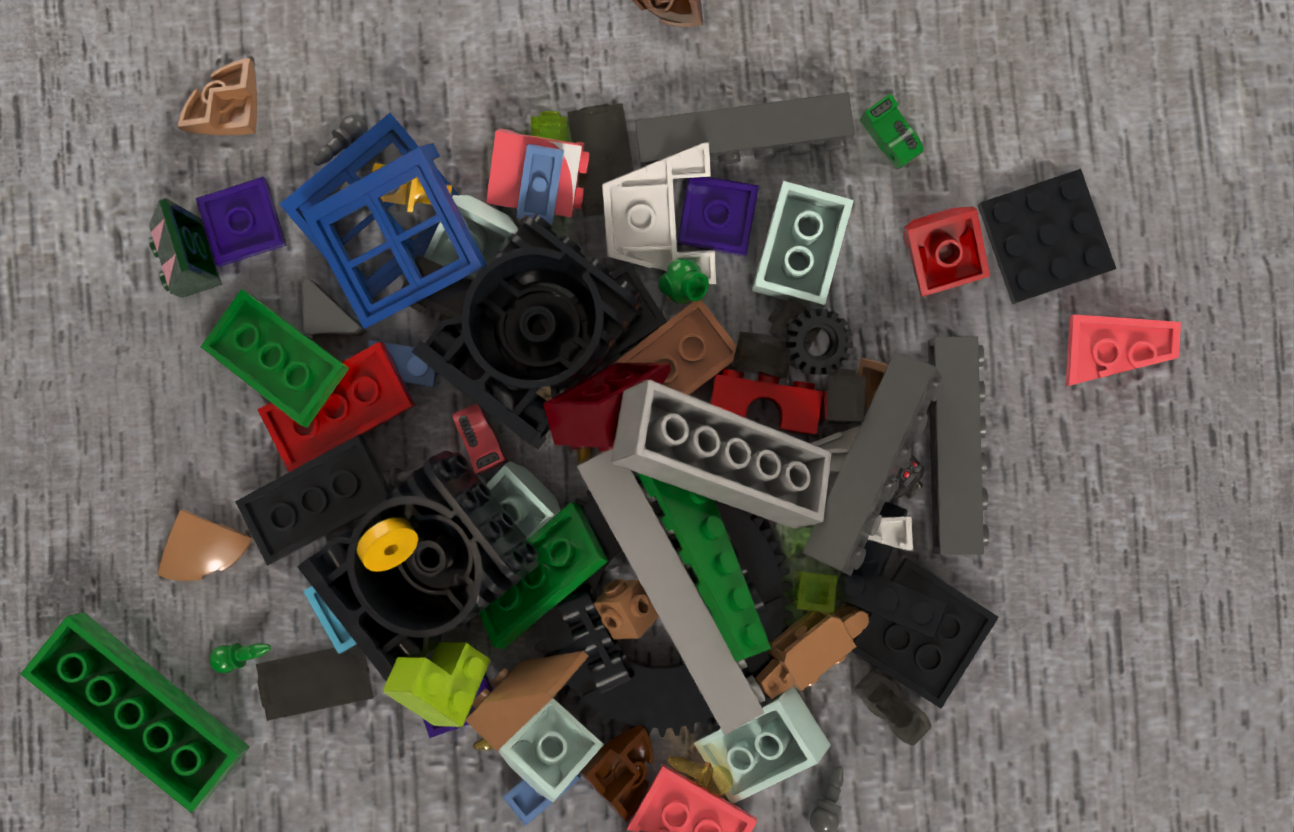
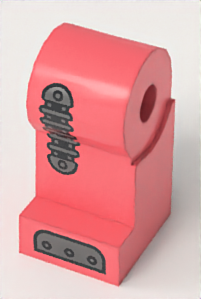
(479, 439)

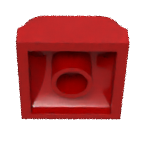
(946, 249)

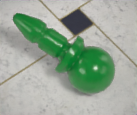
(227, 658)

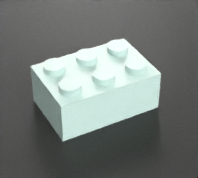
(802, 245)

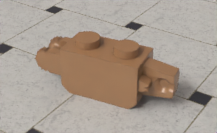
(810, 649)

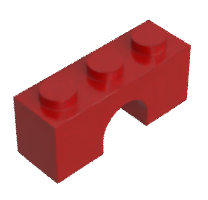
(796, 405)

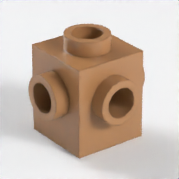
(625, 609)

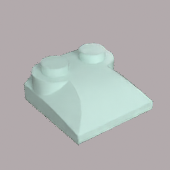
(487, 226)
(523, 497)
(550, 750)

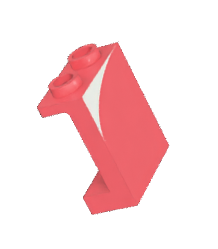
(508, 167)

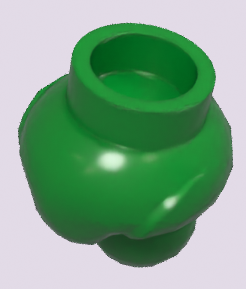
(683, 282)

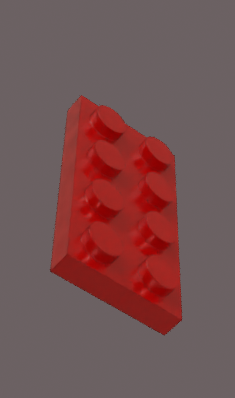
(362, 401)

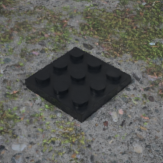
(1046, 236)
(920, 662)

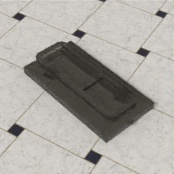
(607, 140)
(313, 681)

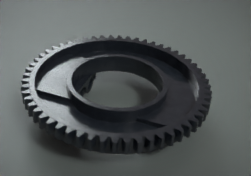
(657, 693)

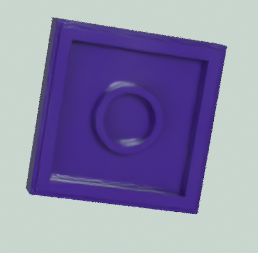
(718, 215)
(241, 221)

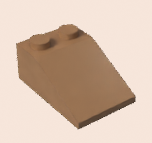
(520, 695)

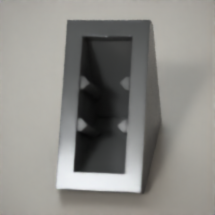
(324, 315)

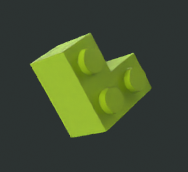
(440, 687)

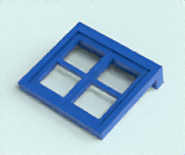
(344, 169)
(369, 192)

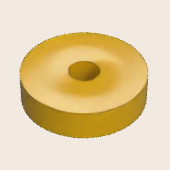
(387, 544)

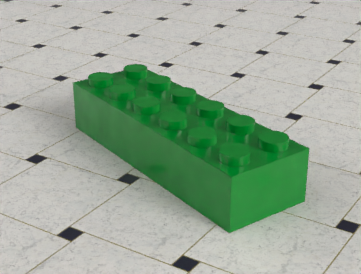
(135, 710)

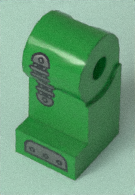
(892, 132)

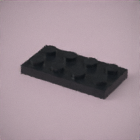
(313, 500)

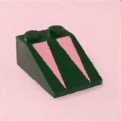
(182, 250)

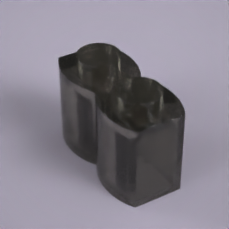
(897, 712)

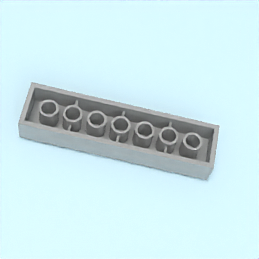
(672, 592)

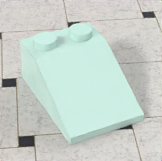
(767, 747)

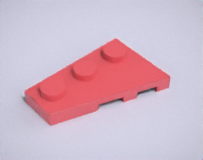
(1115, 345)
(681, 805)

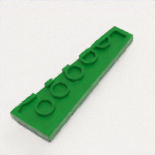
(712, 557)

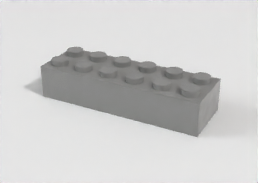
(721, 455)

